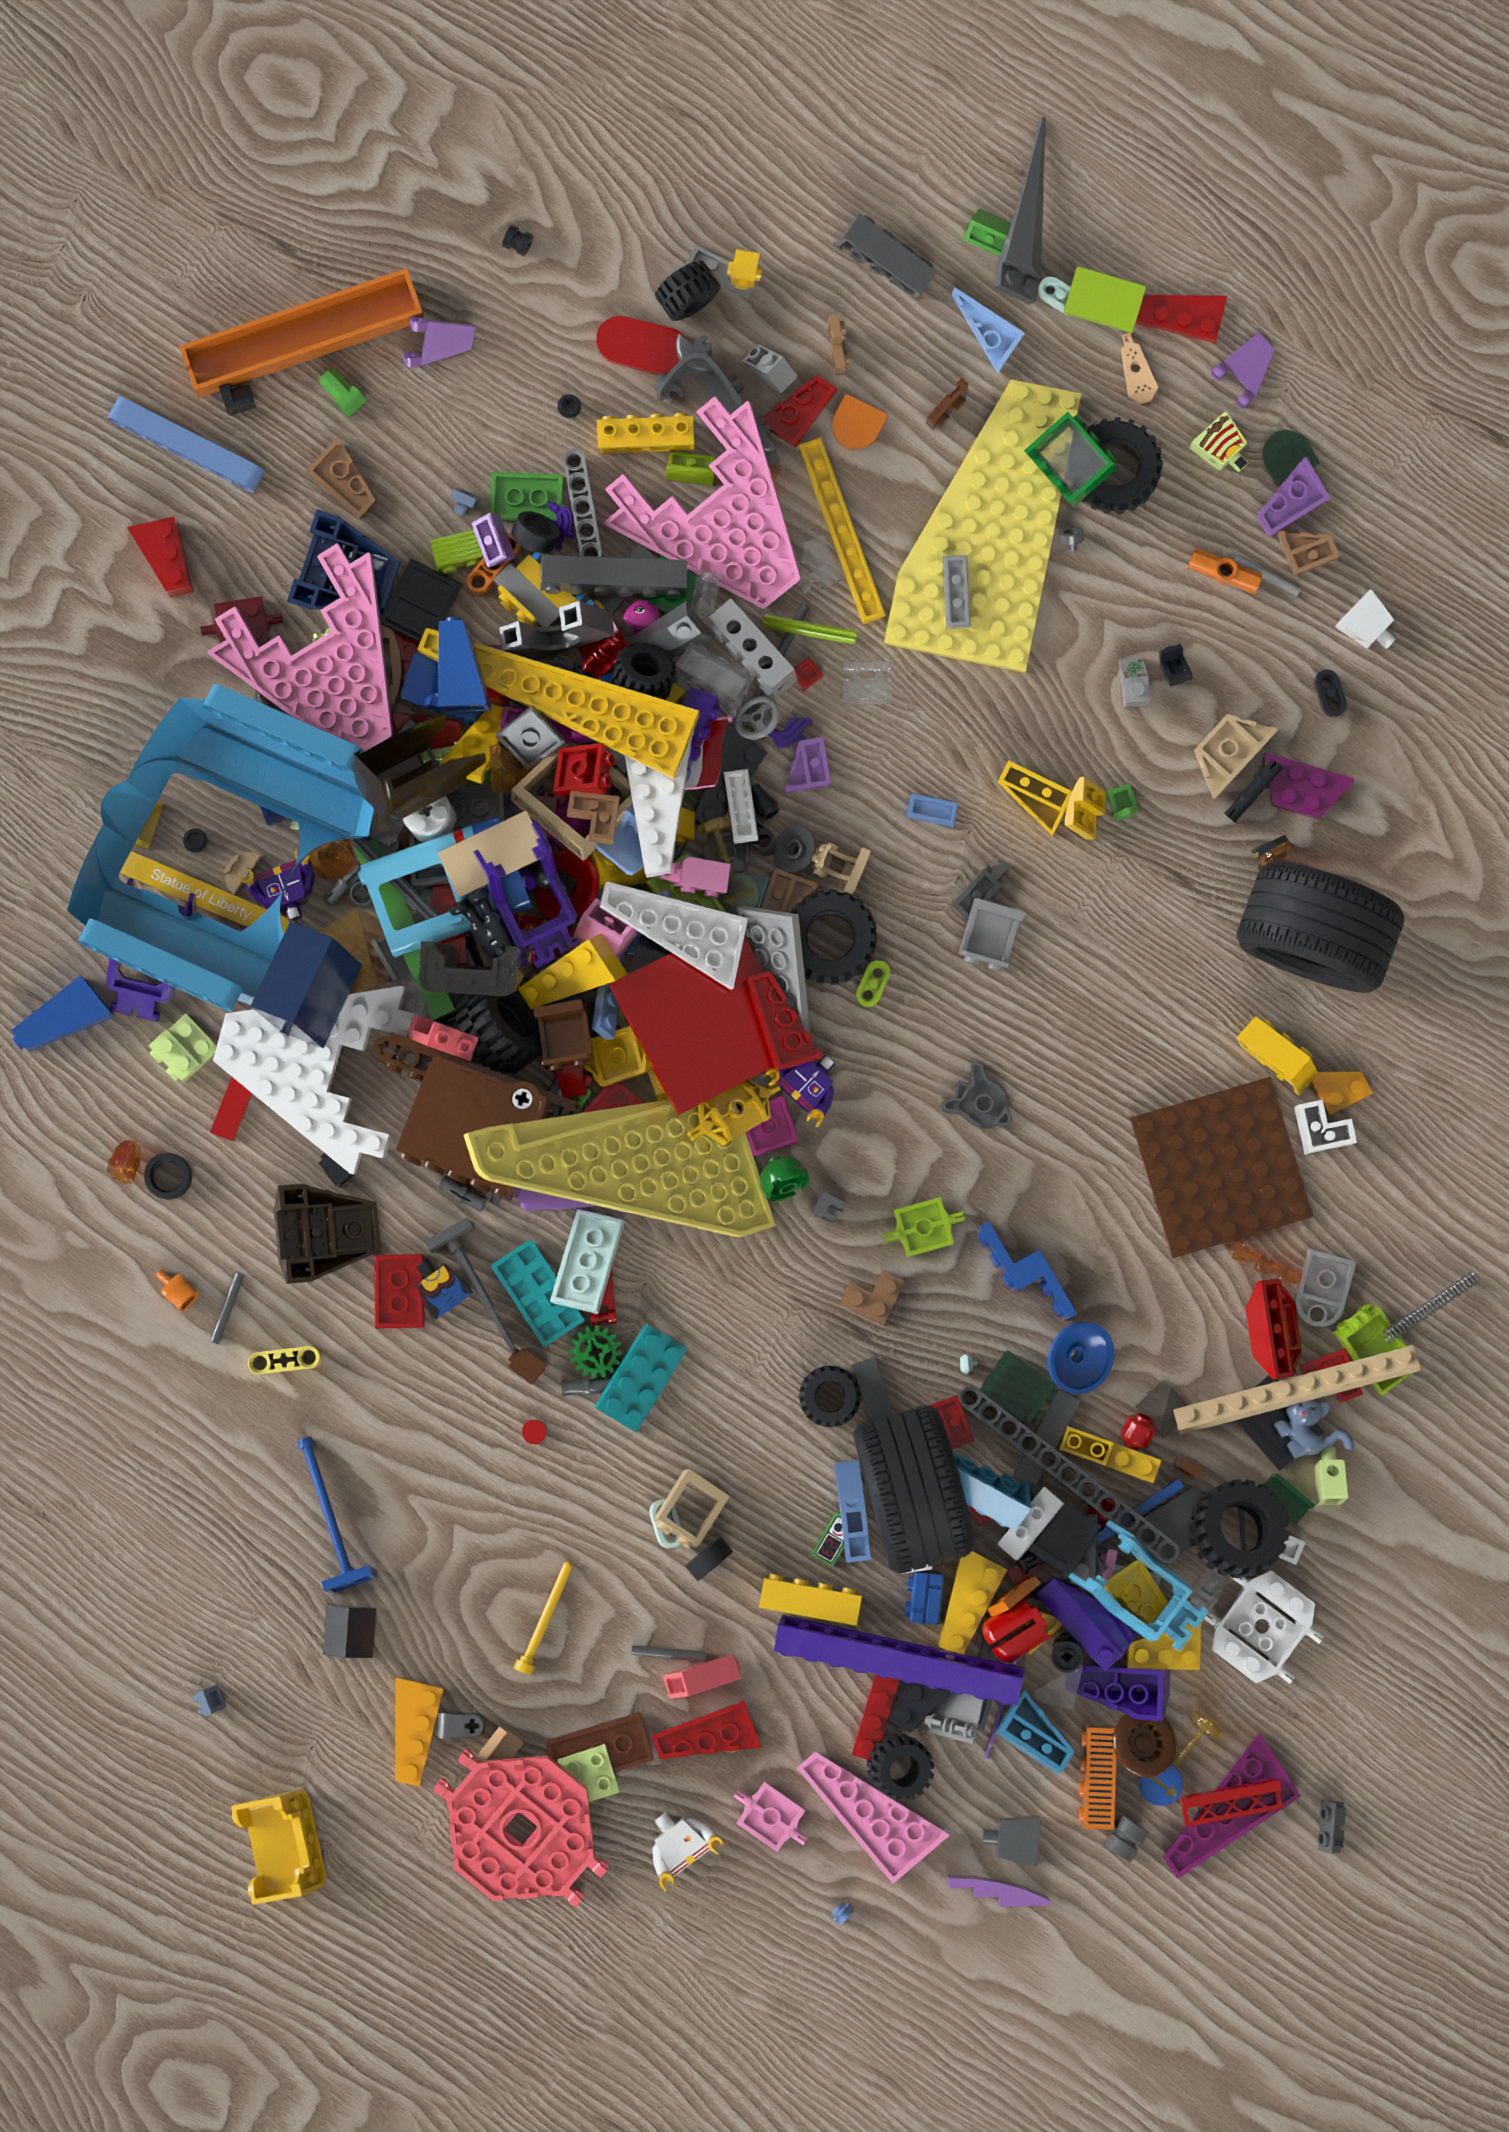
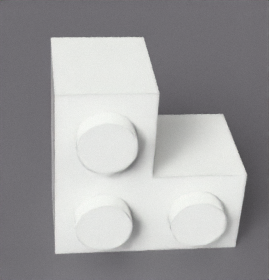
(1317, 1133)

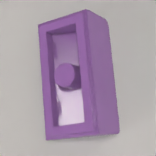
(493, 539)

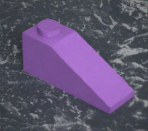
(534, 1200)

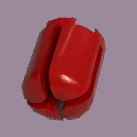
(1021, 1641)

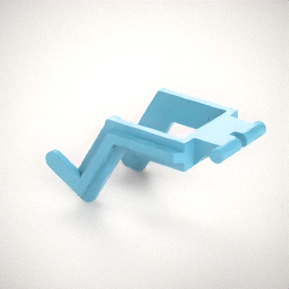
(1173, 1617)

